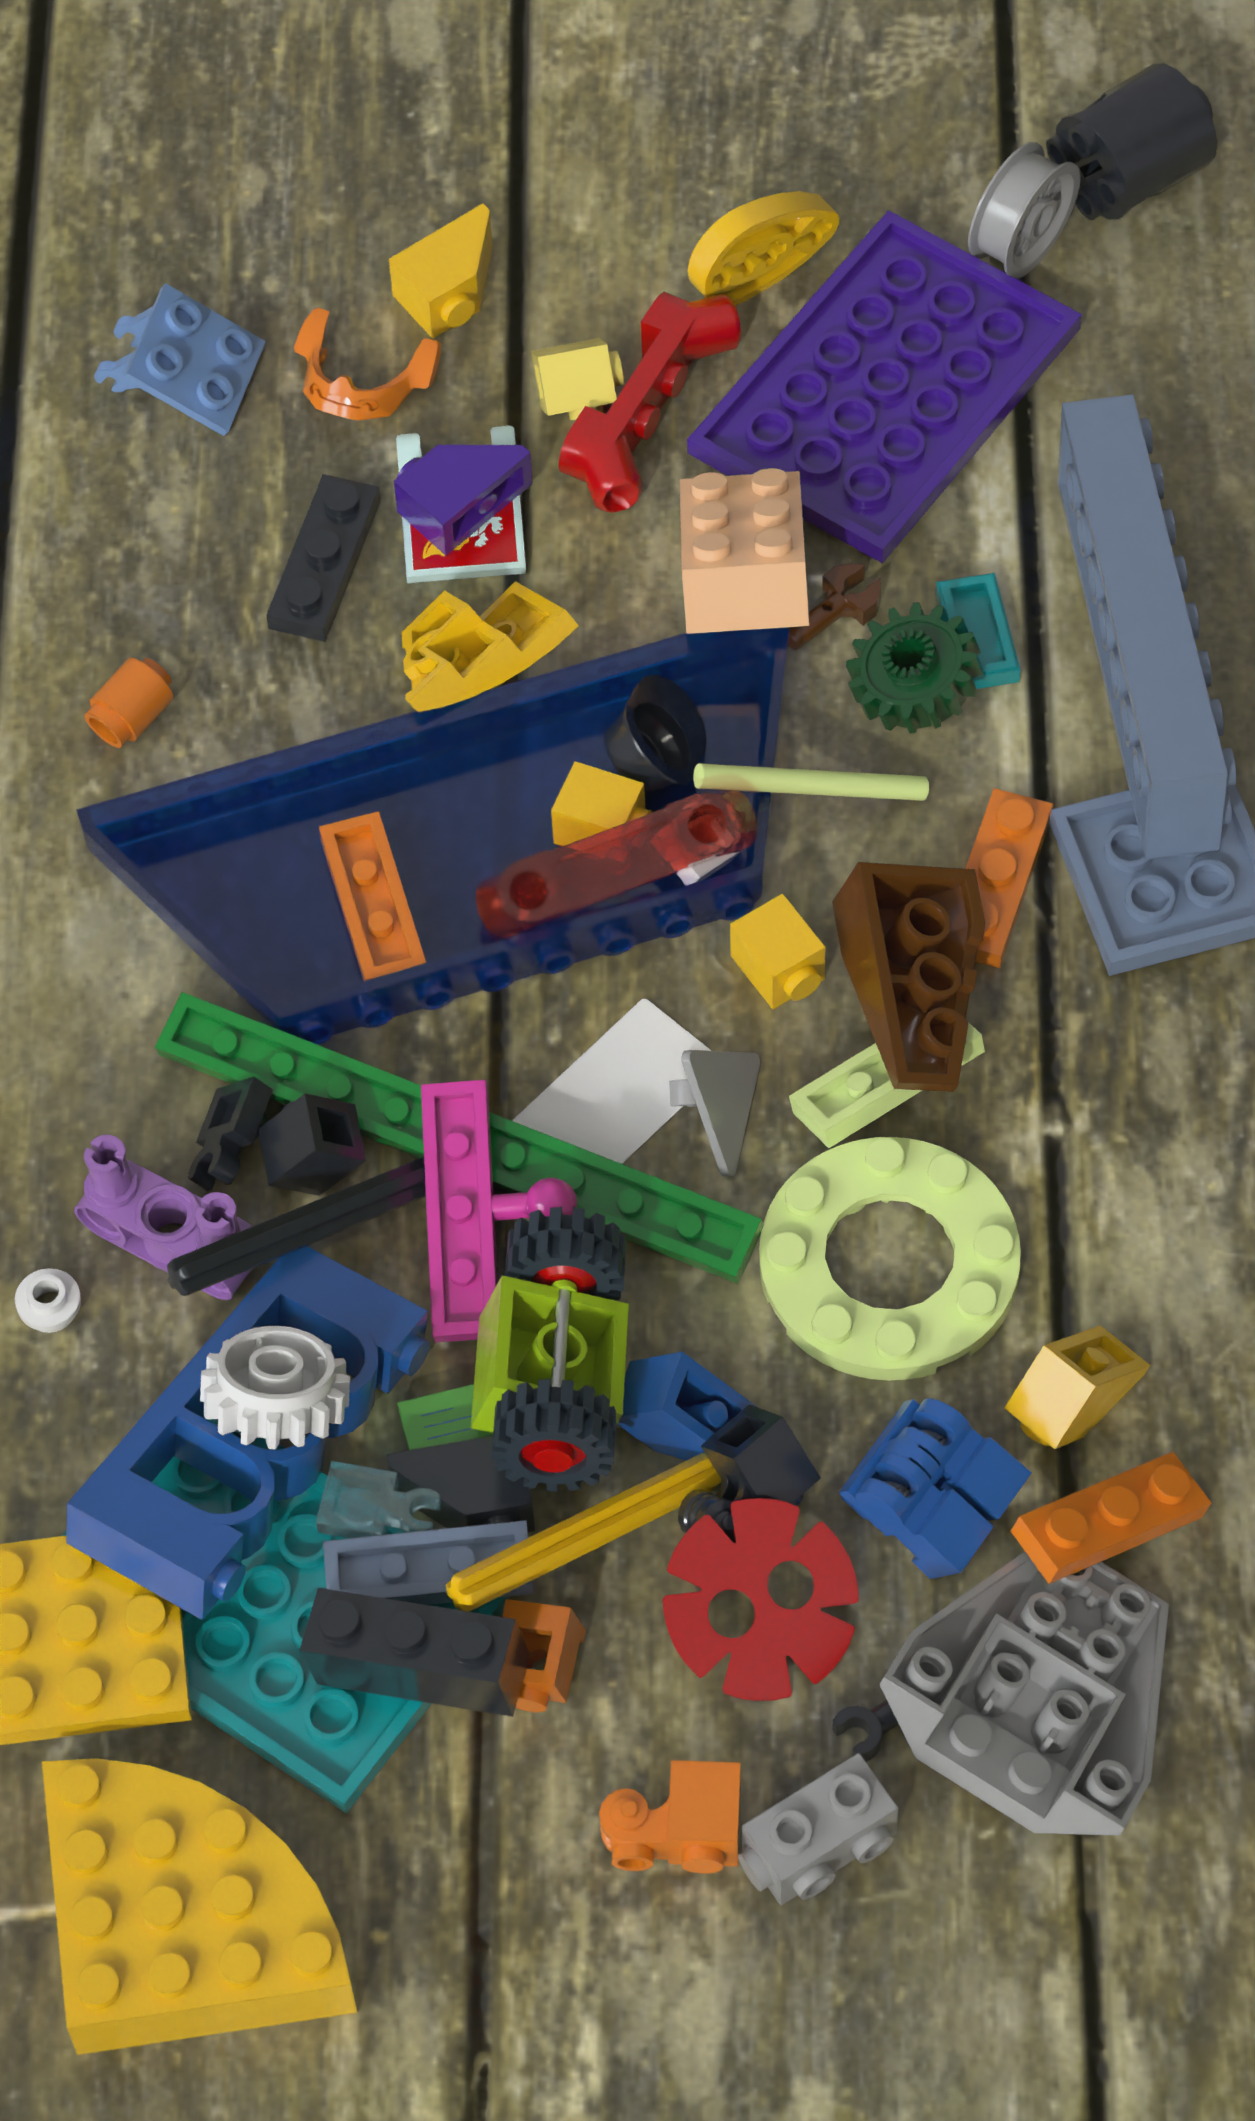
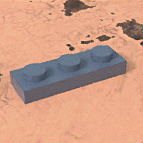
(416, 1564)

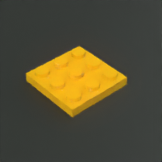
(83, 1647)

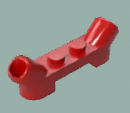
(671, 337)

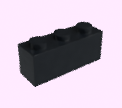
(415, 1651)

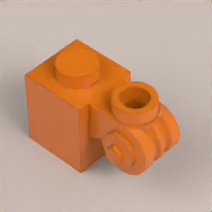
(691, 1828)

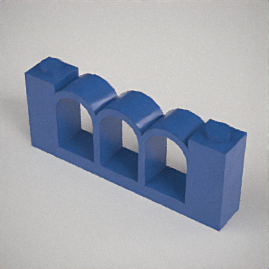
(199, 1554)

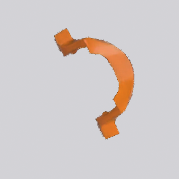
(341, 395)

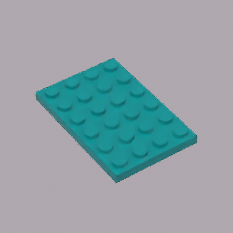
(249, 1660)

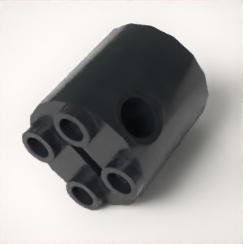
(1136, 141)

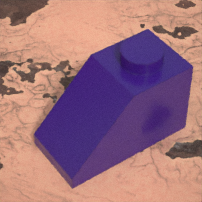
(460, 489)

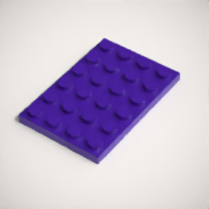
(887, 383)

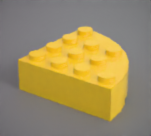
(180, 1912)

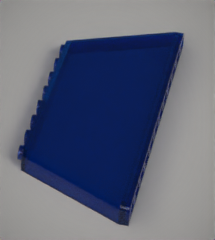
(461, 797)

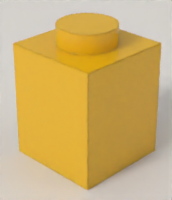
(594, 803)
(778, 952)

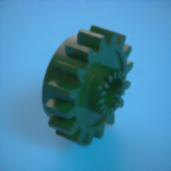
(915, 668)

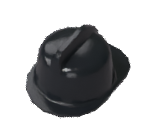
(657, 735)

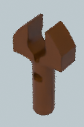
(835, 584)

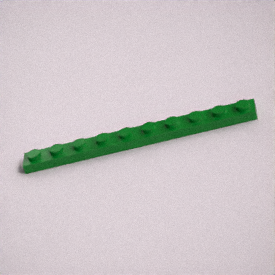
(390, 1112)

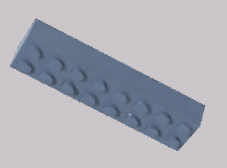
(1144, 628)

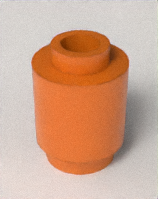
(129, 701)

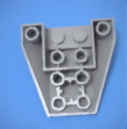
(1039, 1695)

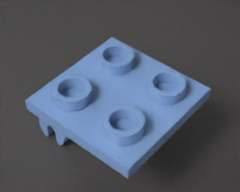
(186, 358)

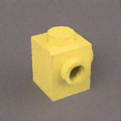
(577, 377)

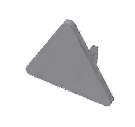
(723, 1091)

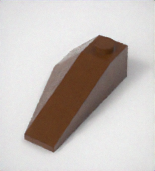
(912, 960)

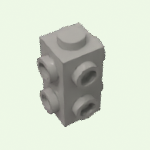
(818, 1832)

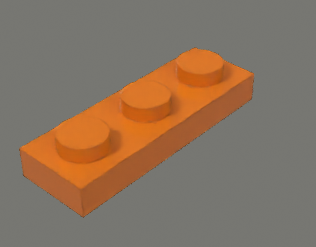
(1004, 865)
(371, 895)
(1110, 1517)

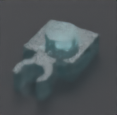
(366, 1501)

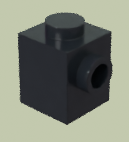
(311, 1144)

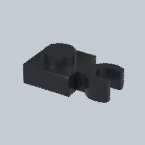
(228, 1126)

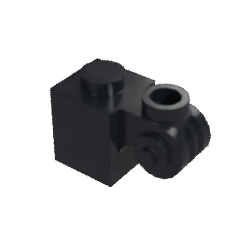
(754, 1459)

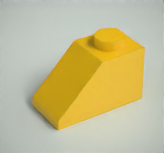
(445, 272)
(1074, 1386)

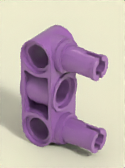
(133, 1203)

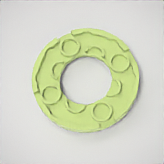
(883, 1340)

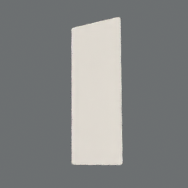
(618, 1087)

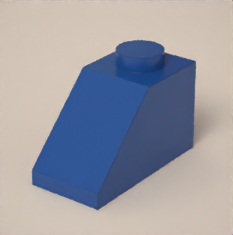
(676, 1404)

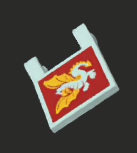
(488, 552)

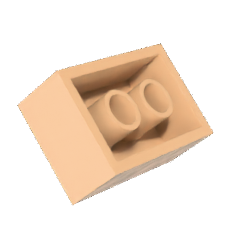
(743, 551)

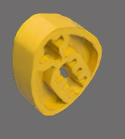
(760, 244)

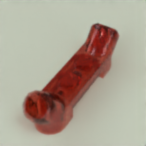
(615, 861)

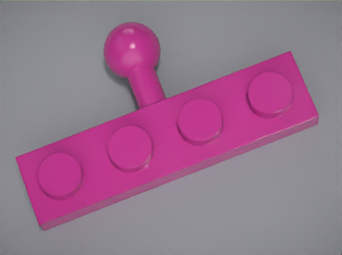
(464, 1206)

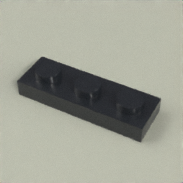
(323, 558)

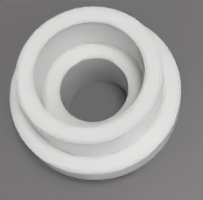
(52, 1315)

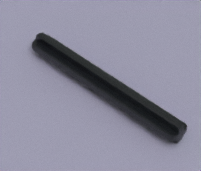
(297, 1228)

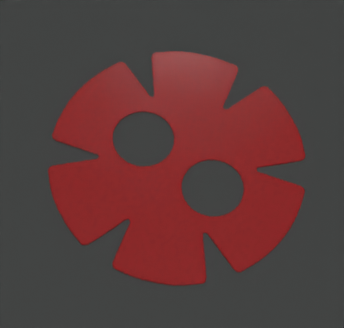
(717, 1564)

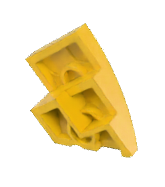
(461, 655)

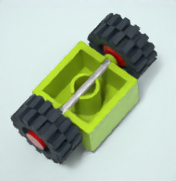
(554, 1351)

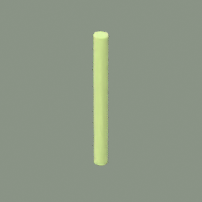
(810, 782)

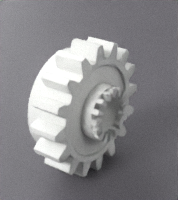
(275, 1386)

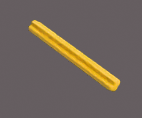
(580, 1534)

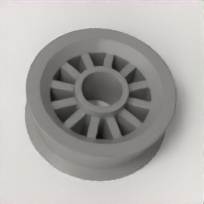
(1024, 210)

